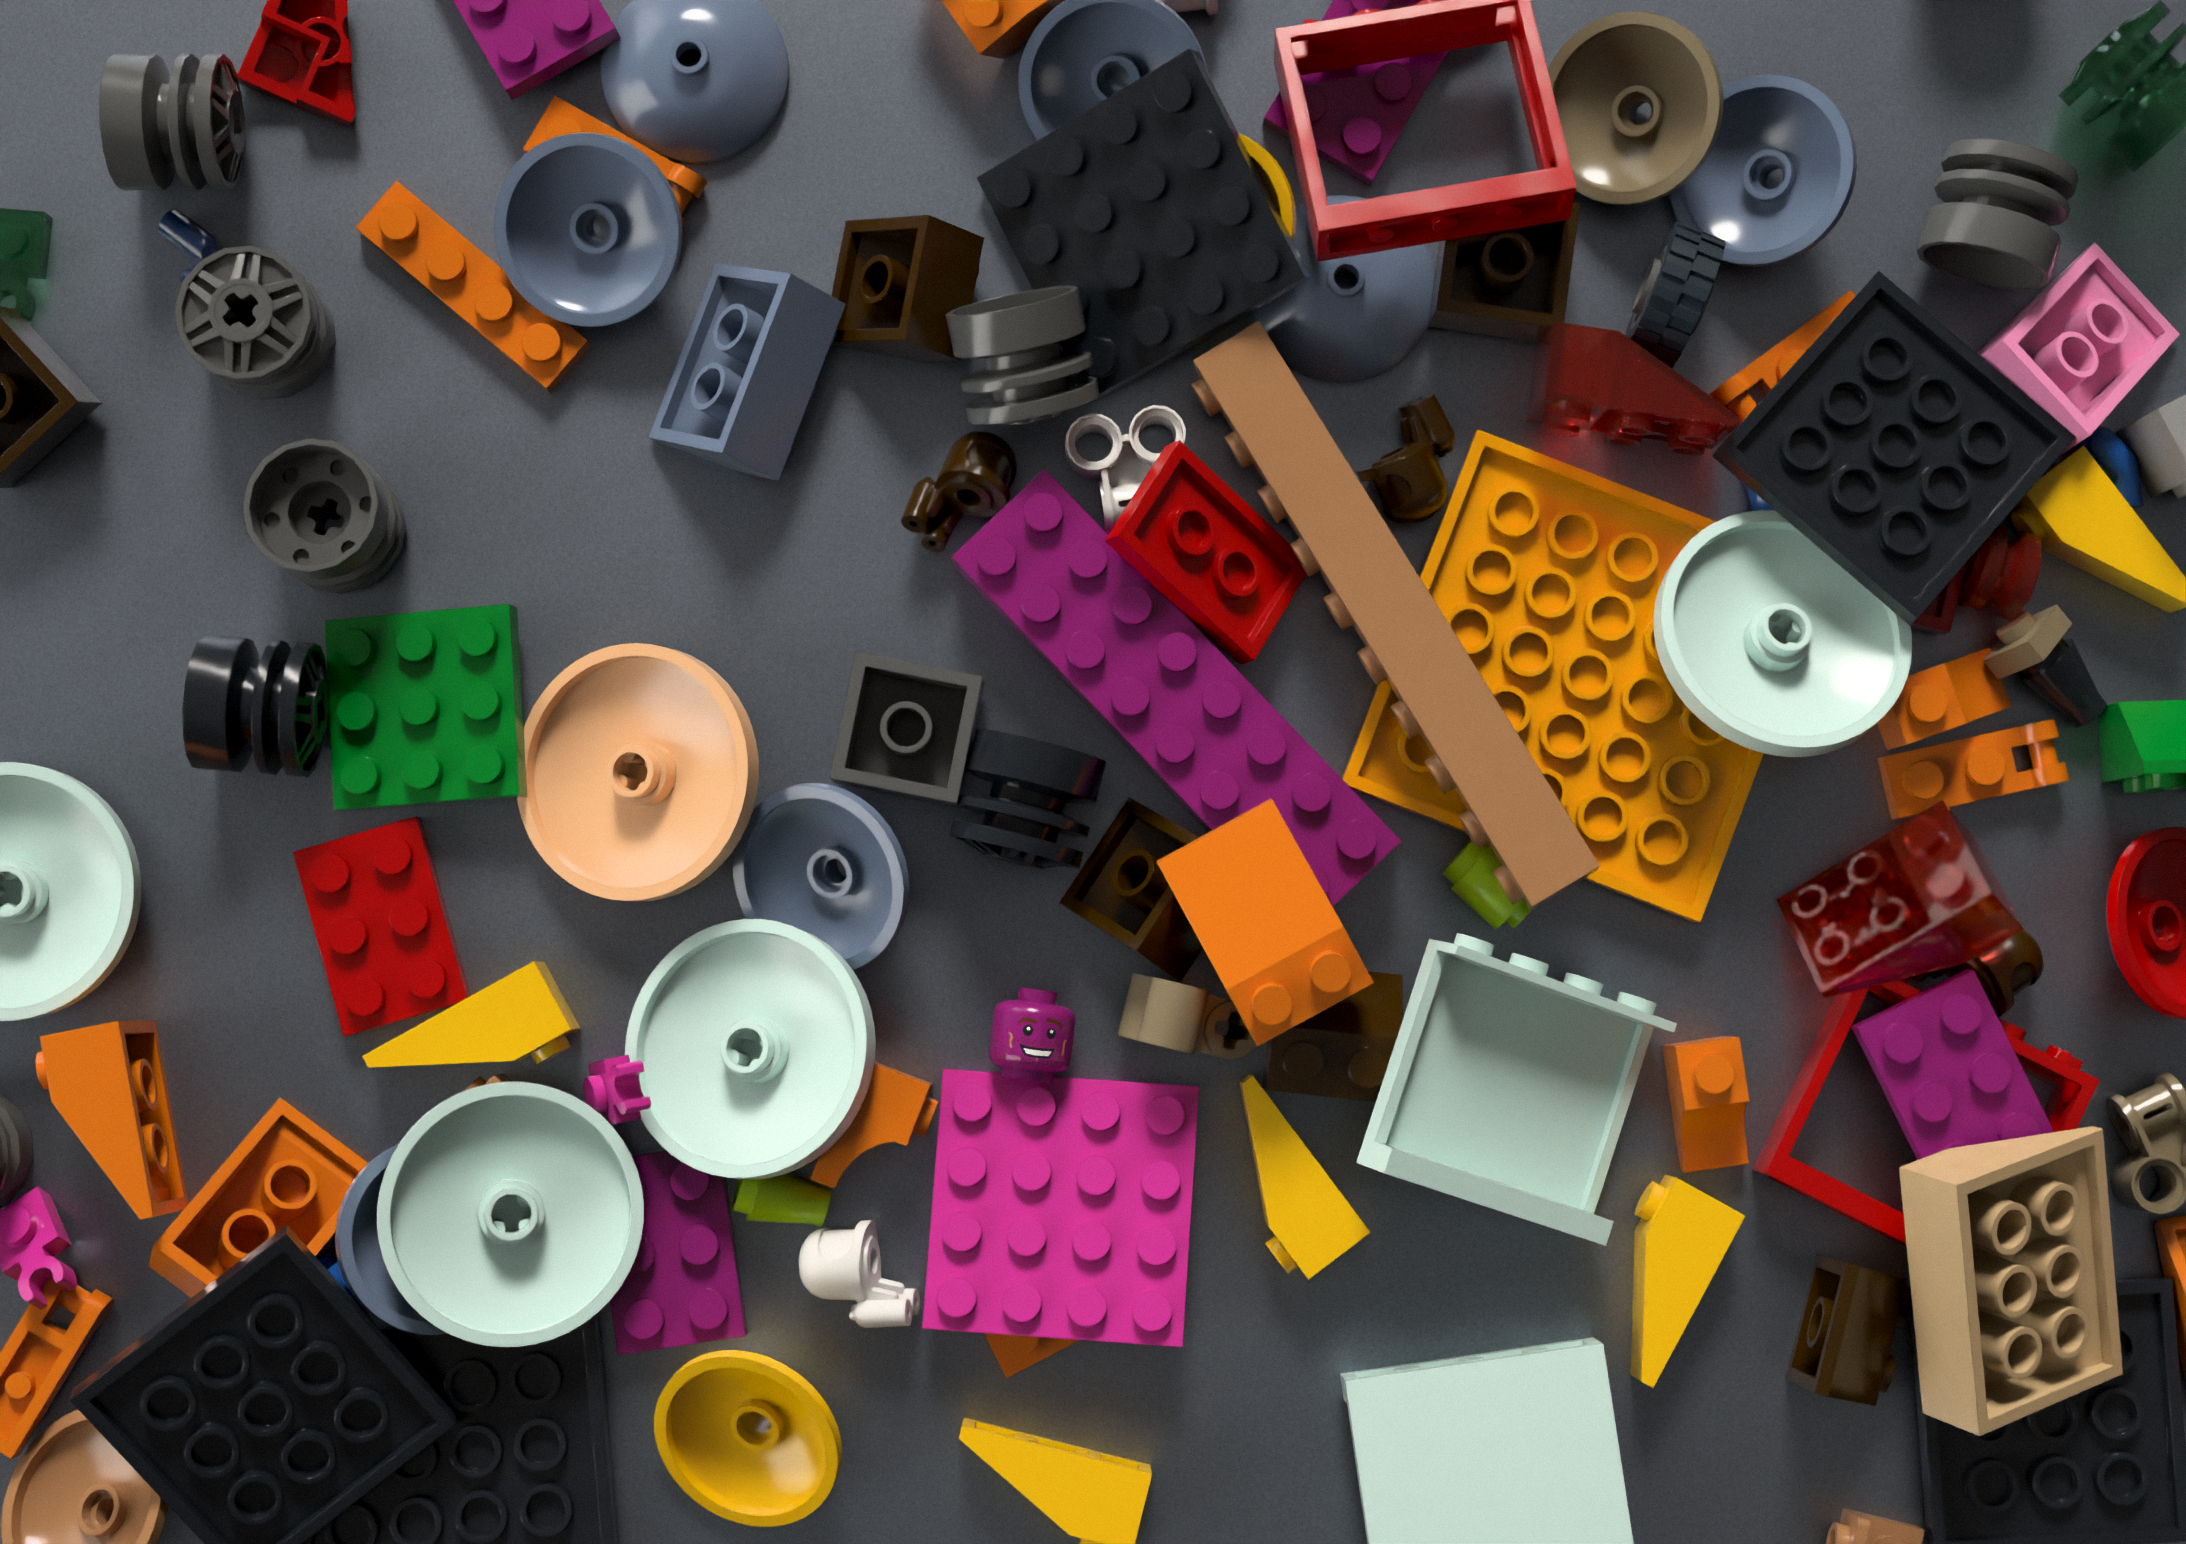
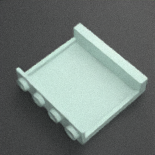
(1509, 1086)
(1490, 1448)

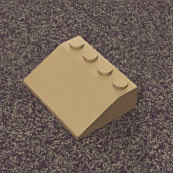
(2011, 1276)

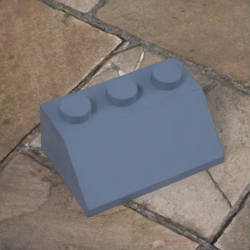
(748, 369)

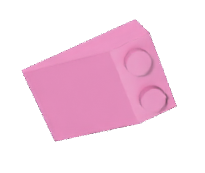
(2081, 343)

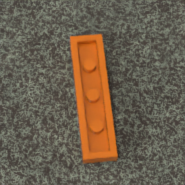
(471, 286)

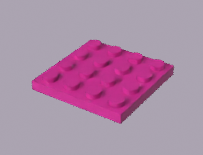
(1061, 1208)

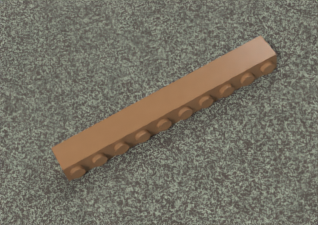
(1395, 618)

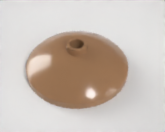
(78, 1492)

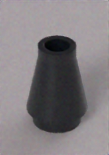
(2066, 683)

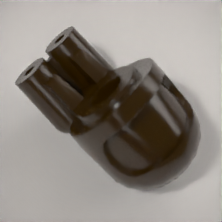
(1410, 477)
(970, 483)
(2002, 970)

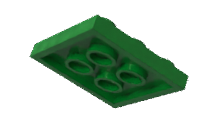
(425, 708)

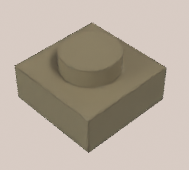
(2026, 640)

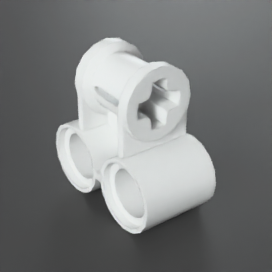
(1128, 460)

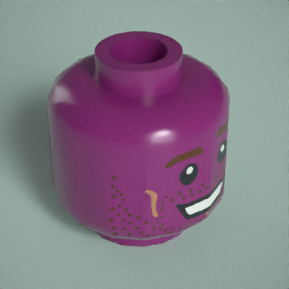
(1032, 1036)

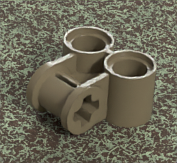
(1182, 1018)
(2155, 1134)

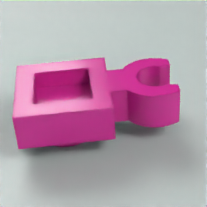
(615, 1089)
(29, 1245)

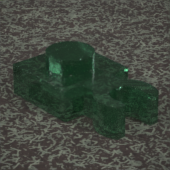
(23, 255)

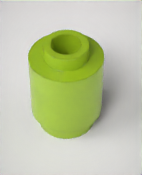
(1479, 889)

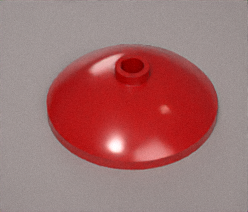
(2150, 919)

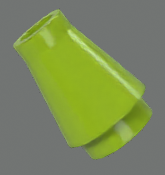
(782, 1200)

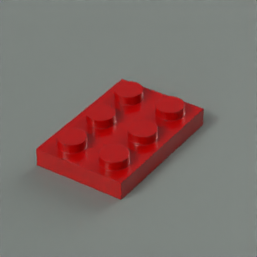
(1208, 552)
(382, 926)

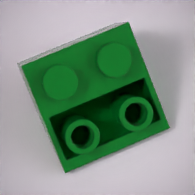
(2143, 745)

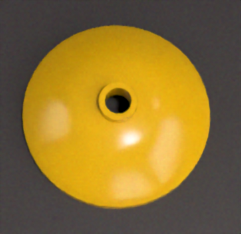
(733, 1456)

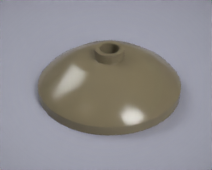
(1602, 82)

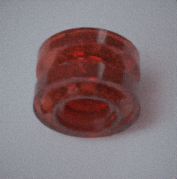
(2002, 573)

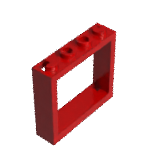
(1440, 211)
(2054, 1066)

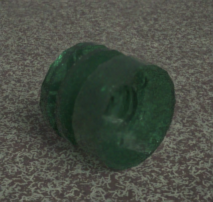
(2138, 82)

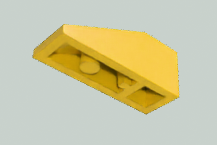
(2097, 530)
(500, 1023)
(1297, 1196)
(1674, 1260)
(1076, 1487)

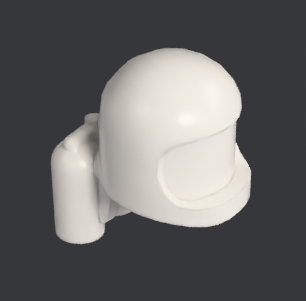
(848, 1267)

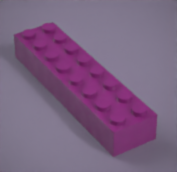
(1163, 682)

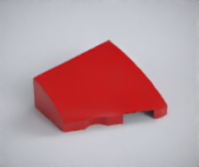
(303, 57)

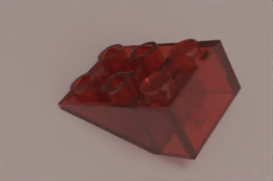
(1618, 388)
(1900, 907)

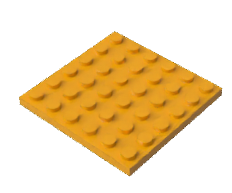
(1555, 605)

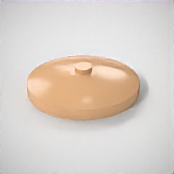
(638, 772)

